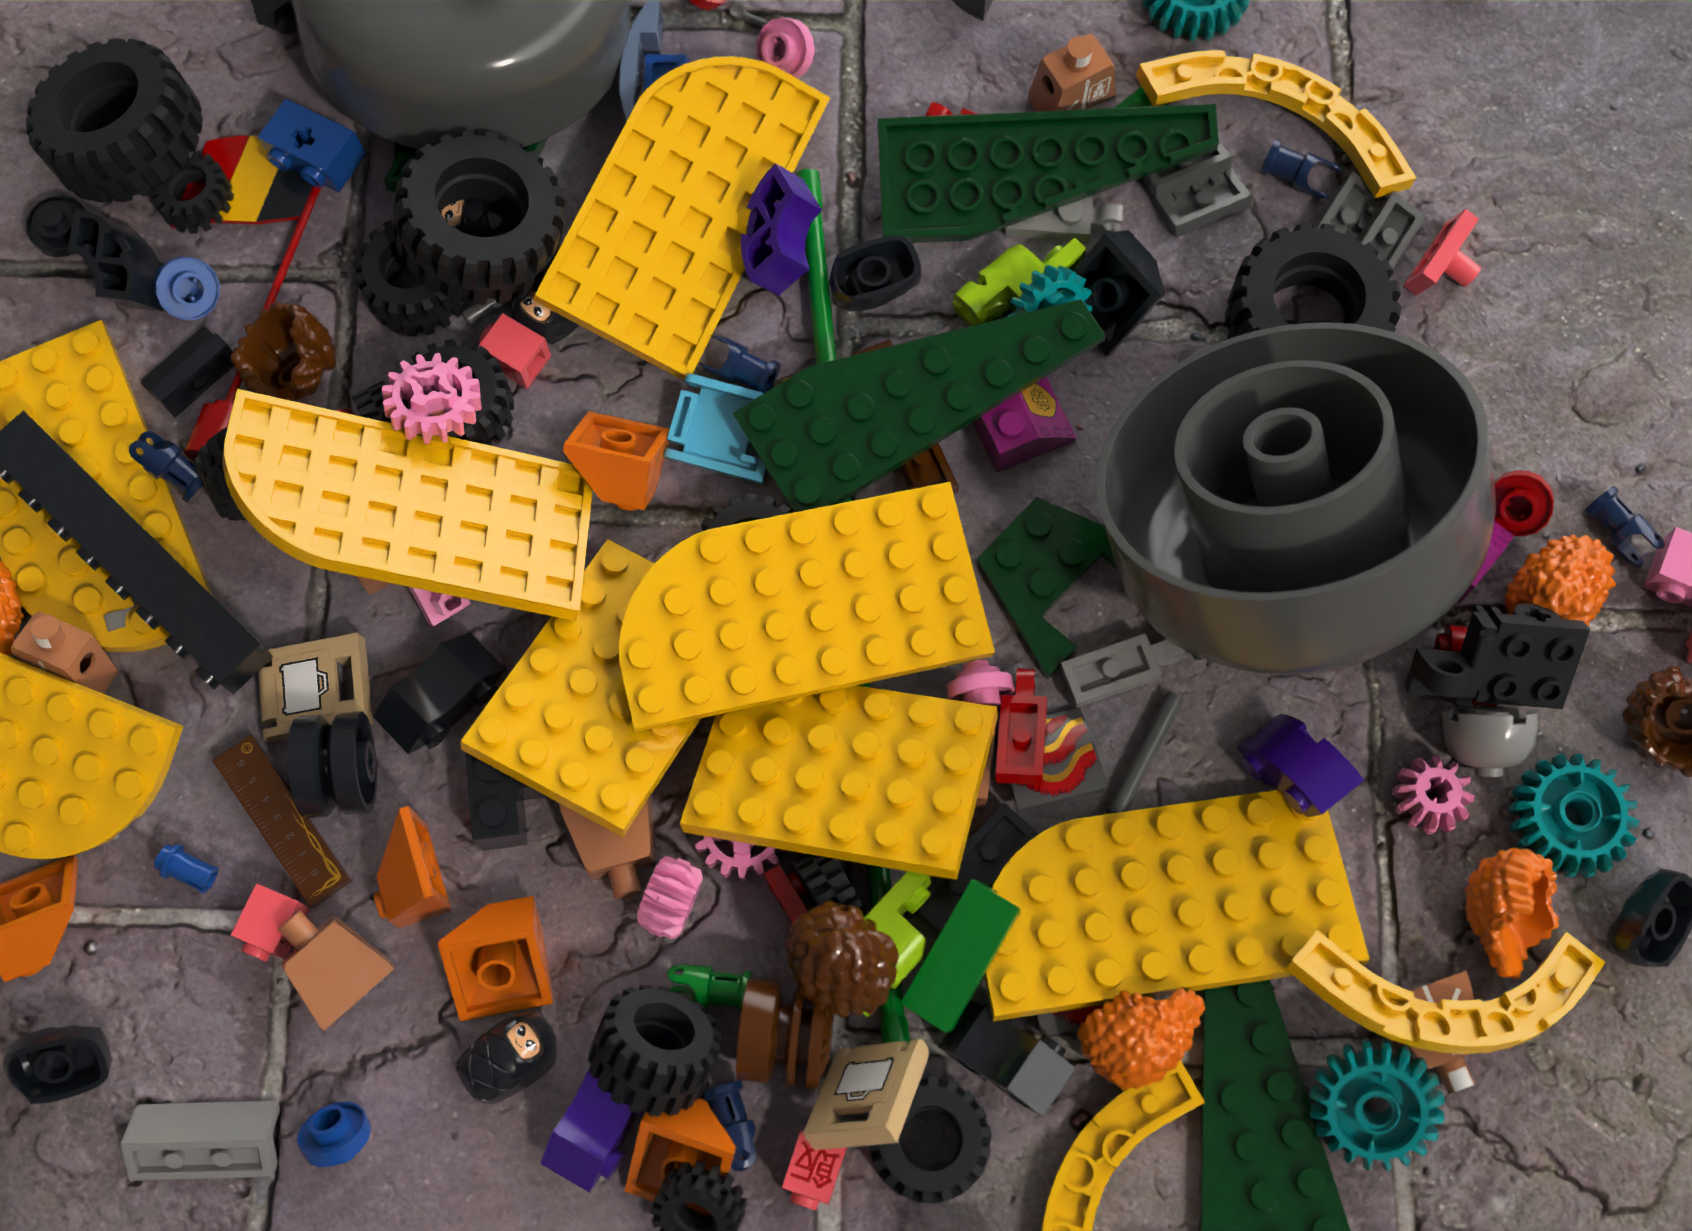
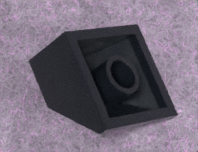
(1122, 285)

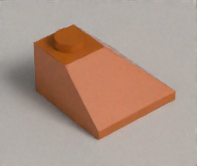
(618, 458)
(410, 874)
(35, 916)
(497, 960)
(678, 1139)

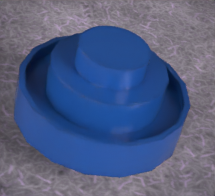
(186, 288)
(334, 1134)

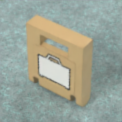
(306, 682)
(866, 1080)

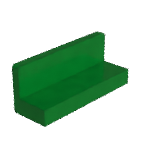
(961, 956)

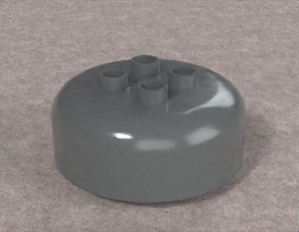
(464, 63)
(1299, 496)

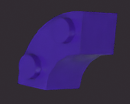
(778, 230)
(1305, 771)
(589, 1136)

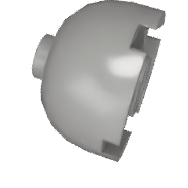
(1489, 737)

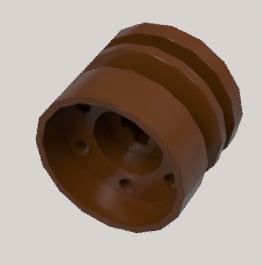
(781, 1035)

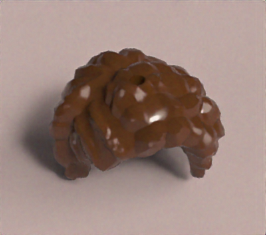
(284, 353)
(1656, 720)
(841, 959)

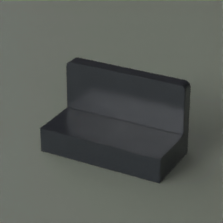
(189, 371)

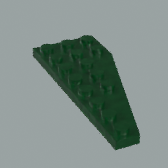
(989, 171)
(876, 410)
(1256, 1128)

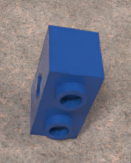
(311, 146)

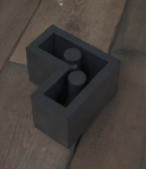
(496, 806)

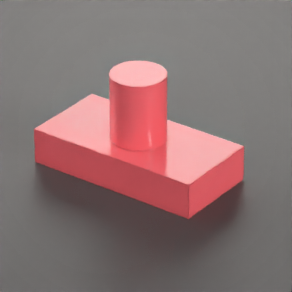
(1445, 256)

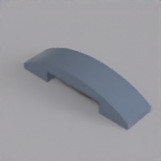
(643, 39)

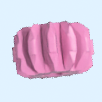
(1433, 812)
(669, 897)

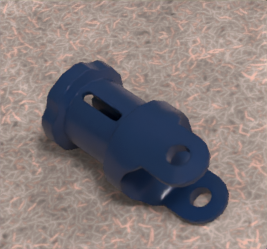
(1295, 167)
(745, 367)
(166, 462)
(1622, 524)
(730, 1111)

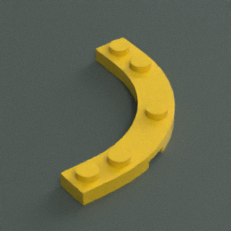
(1293, 88)
(1450, 1024)
(1108, 1141)

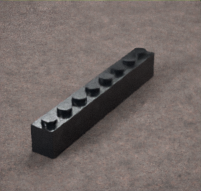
(130, 555)

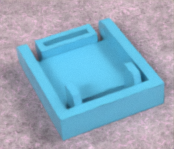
(711, 432)

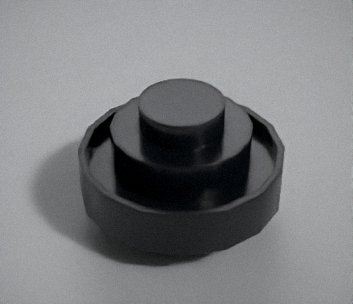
(51, 224)

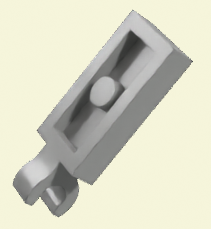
(1070, 222)
(1117, 668)

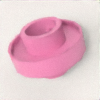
(786, 45)
(980, 684)

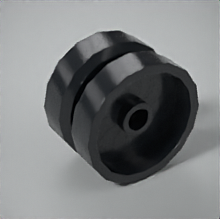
(332, 764)

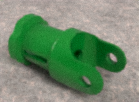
(710, 986)

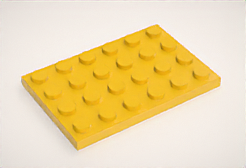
(566, 713)
(847, 777)

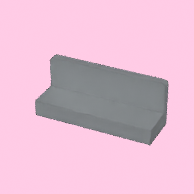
(201, 1140)

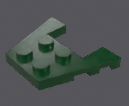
(1035, 567)

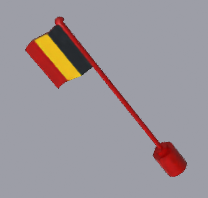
(260, 197)

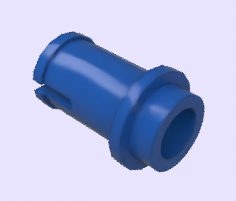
(186, 868)

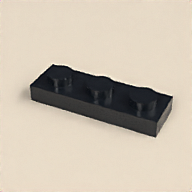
(982, 860)

